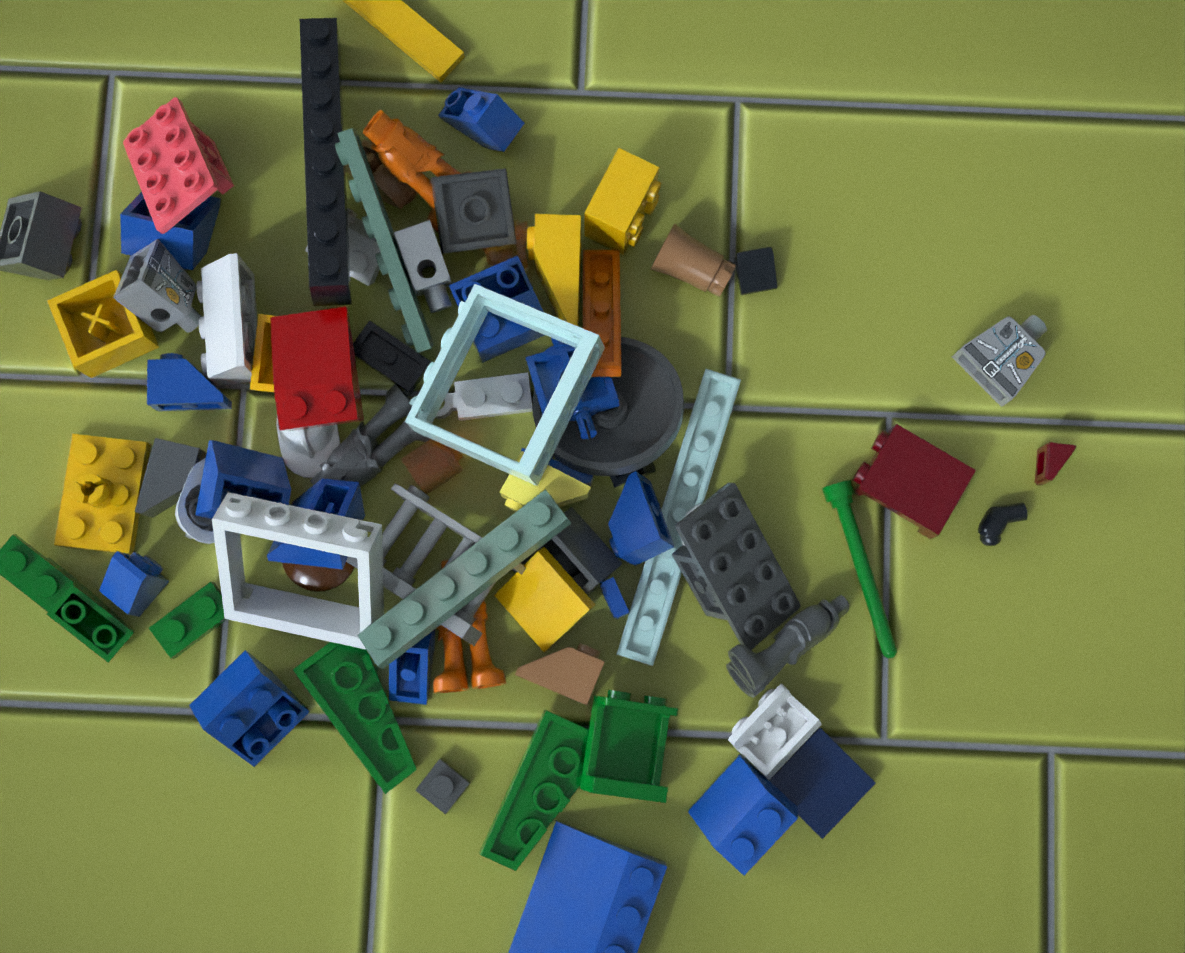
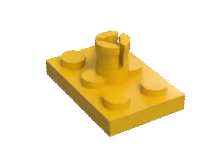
(102, 494)

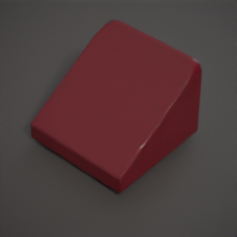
(1050, 461)

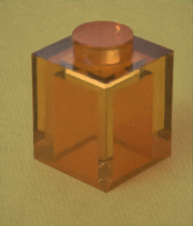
(433, 465)

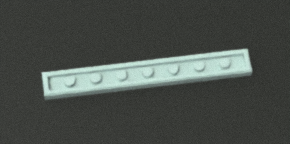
(685, 491)

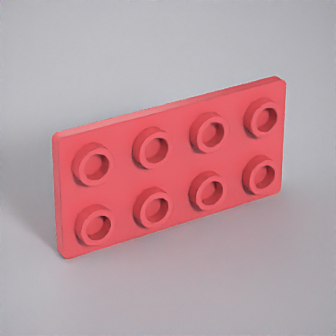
(174, 165)

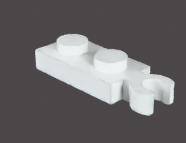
(488, 397)

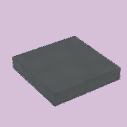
(473, 210)

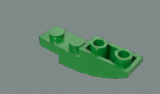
(63, 598)

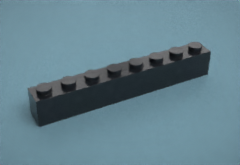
(323, 169)

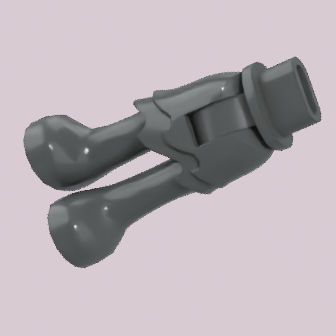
(359, 455)
(804, 631)

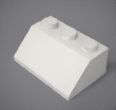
(228, 320)

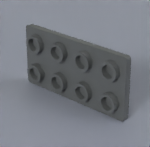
(734, 567)

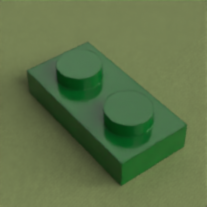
(190, 621)

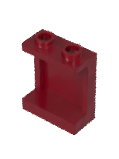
(913, 479)

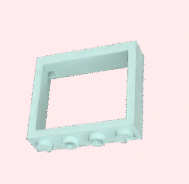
(560, 408)

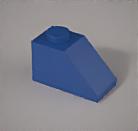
(180, 386)
(638, 523)
(412, 672)

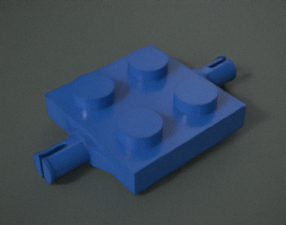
(546, 371)

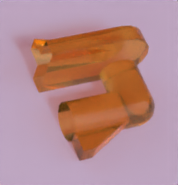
(495, 255)

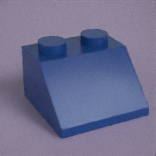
(185, 241)
(743, 814)

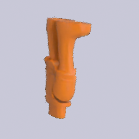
(407, 156)
(483, 671)

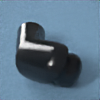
(996, 519)

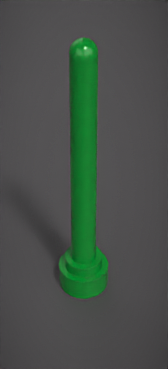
(841, 498)

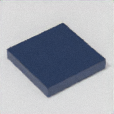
(822, 782)

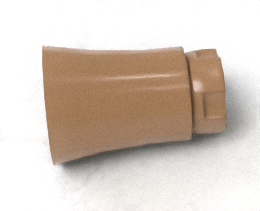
(693, 262)

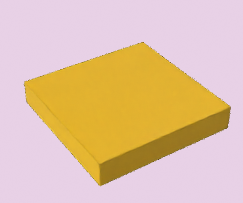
(544, 599)

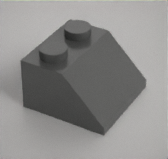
(38, 235)
(581, 553)

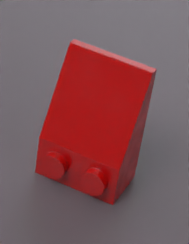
(314, 370)

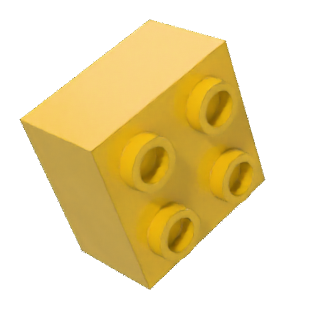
(621, 202)
(98, 328)

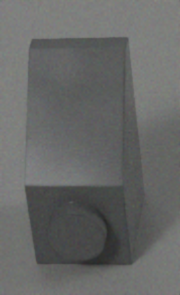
(166, 476)

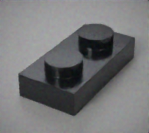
(390, 357)

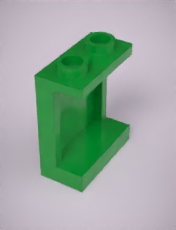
(627, 747)

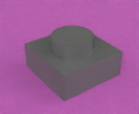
(443, 786)

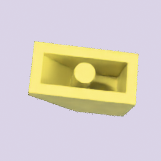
(559, 485)

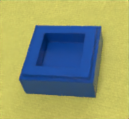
(614, 598)

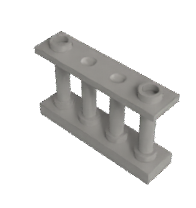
(402, 579)

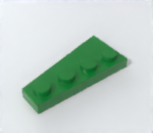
(354, 701)
(538, 791)

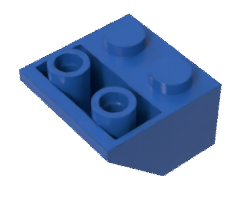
(497, 333)
(241, 473)
(326, 496)
(248, 709)

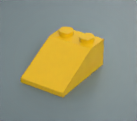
(557, 257)

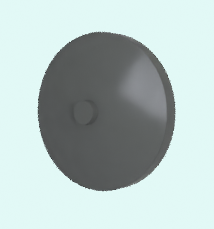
(635, 430)

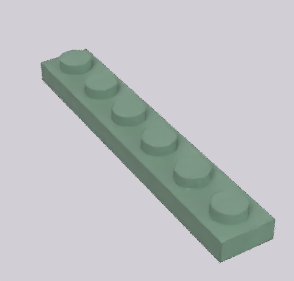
(379, 227)
(463, 579)

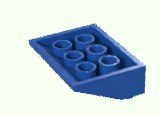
(588, 896)

